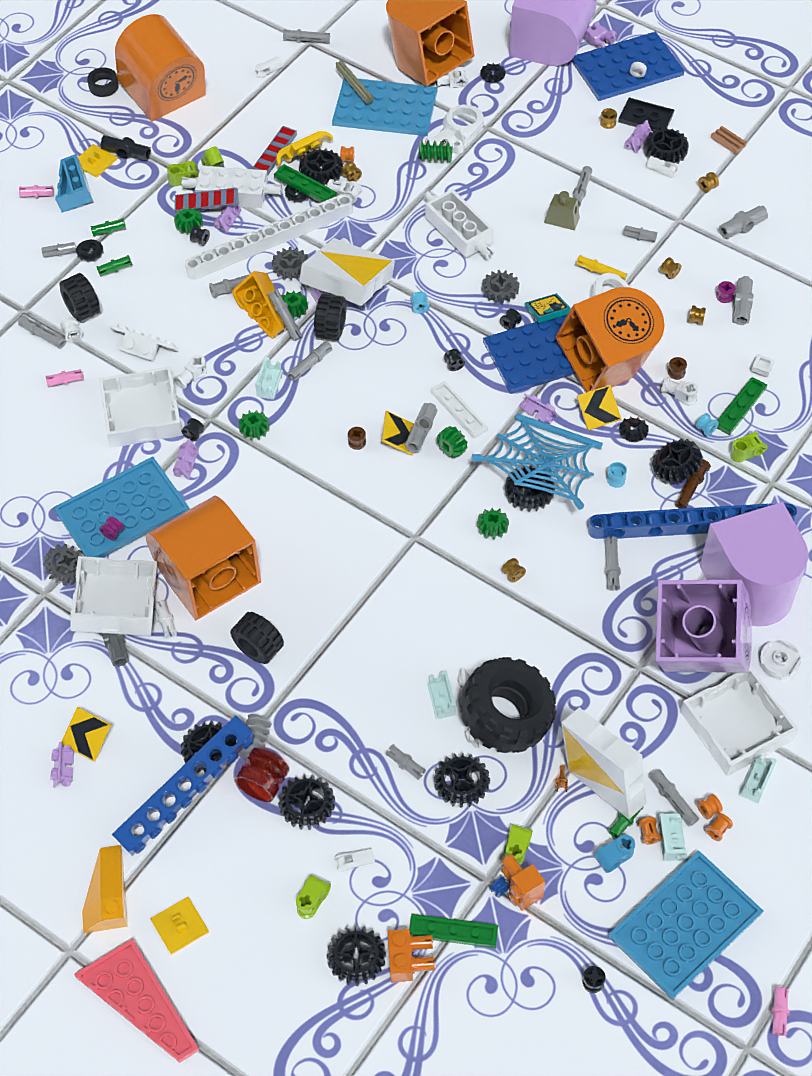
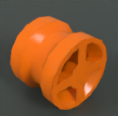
(347, 154)
(709, 806)

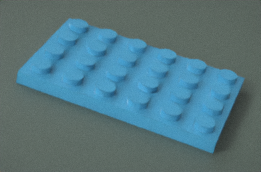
(394, 107)
(136, 497)
(685, 924)

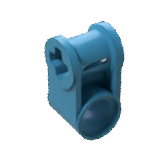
(612, 854)

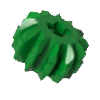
(187, 219)
(296, 303)
(254, 425)
(452, 441)
(493, 523)

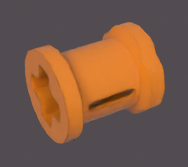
(719, 827)
(649, 830)

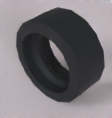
(100, 74)

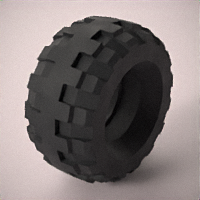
(519, 685)

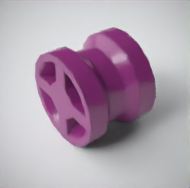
(725, 292)
(111, 528)

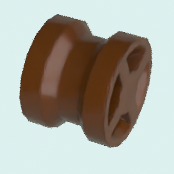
(677, 368)
(353, 440)

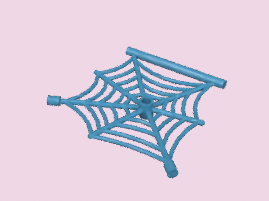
(547, 461)

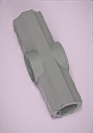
(743, 221)
(743, 300)
(421, 427)

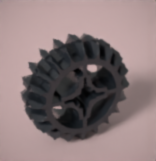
(666, 145)
(328, 160)
(677, 461)
(526, 496)
(193, 741)
(461, 768)
(291, 796)
(347, 955)

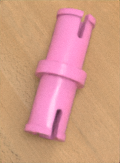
(36, 191)
(64, 377)
(780, 1011)

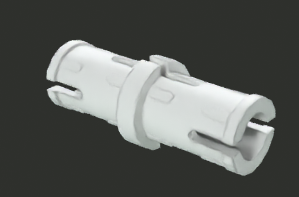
(165, 619)

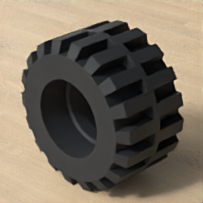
(79, 297)
(330, 317)
(257, 637)

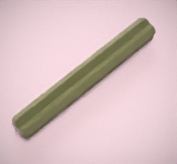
(354, 82)

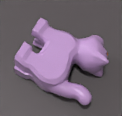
(599, 34)

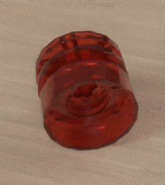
(262, 774)

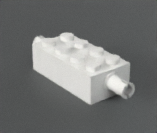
(251, 184)
(459, 223)

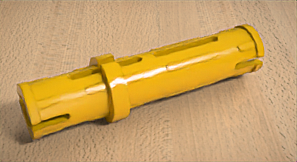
(595, 266)

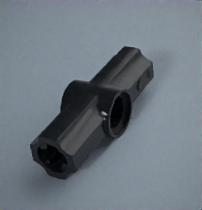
(125, 147)

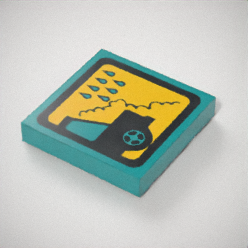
(547, 308)

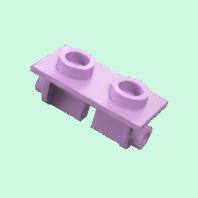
(638, 137)
(227, 218)
(544, 413)
(186, 459)
(60, 773)

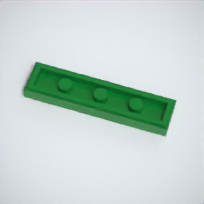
(304, 184)
(741, 405)
(454, 930)

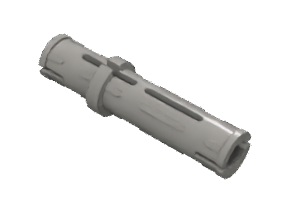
(306, 36)
(580, 191)
(281, 308)
(35, 328)
(314, 357)
(613, 570)
(669, 791)

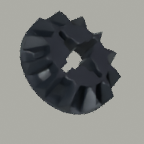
(498, 75)
(291, 194)
(85, 246)
(633, 435)

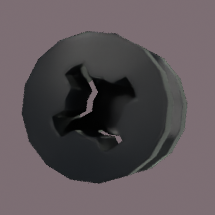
(199, 235)
(511, 319)
(454, 360)
(192, 429)
(594, 974)

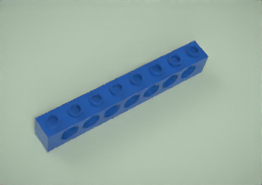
(172, 788)

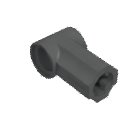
(116, 648)

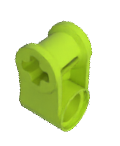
(212, 157)
(180, 170)
(747, 447)
(518, 842)
(313, 893)

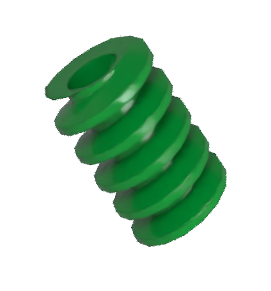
(435, 151)

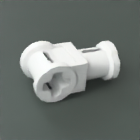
(453, 78)
(346, 188)
(192, 371)
(681, 390)

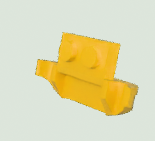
(301, 146)

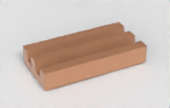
(730, 139)

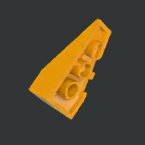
(254, 299)
(105, 897)

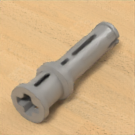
(225, 286)

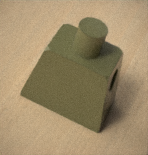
(563, 211)

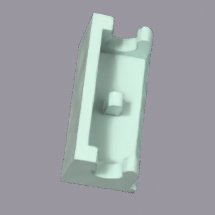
(268, 379)
(441, 696)
(757, 779)
(672, 837)

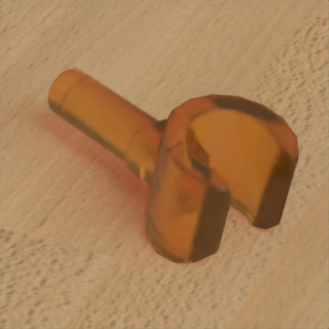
(561, 781)

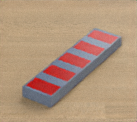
(268, 158)
(206, 199)

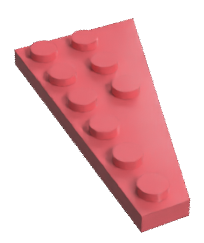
(133, 991)

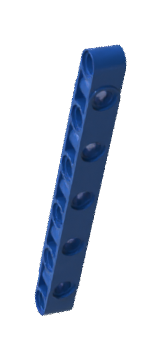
(660, 522)

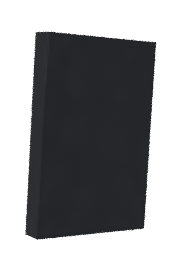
(637, 112)

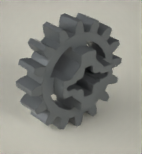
(288, 262)
(500, 286)
(64, 563)

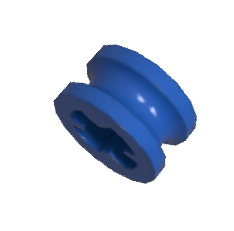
(500, 887)

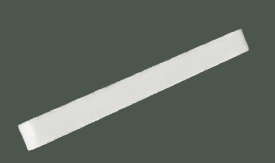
(268, 236)

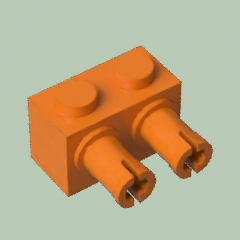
(525, 884)
(401, 961)

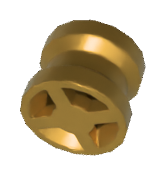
(608, 118)
(351, 172)
(708, 182)
(670, 268)
(697, 315)
(513, 570)

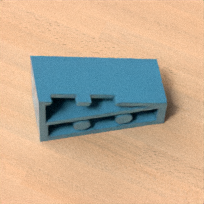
(72, 185)

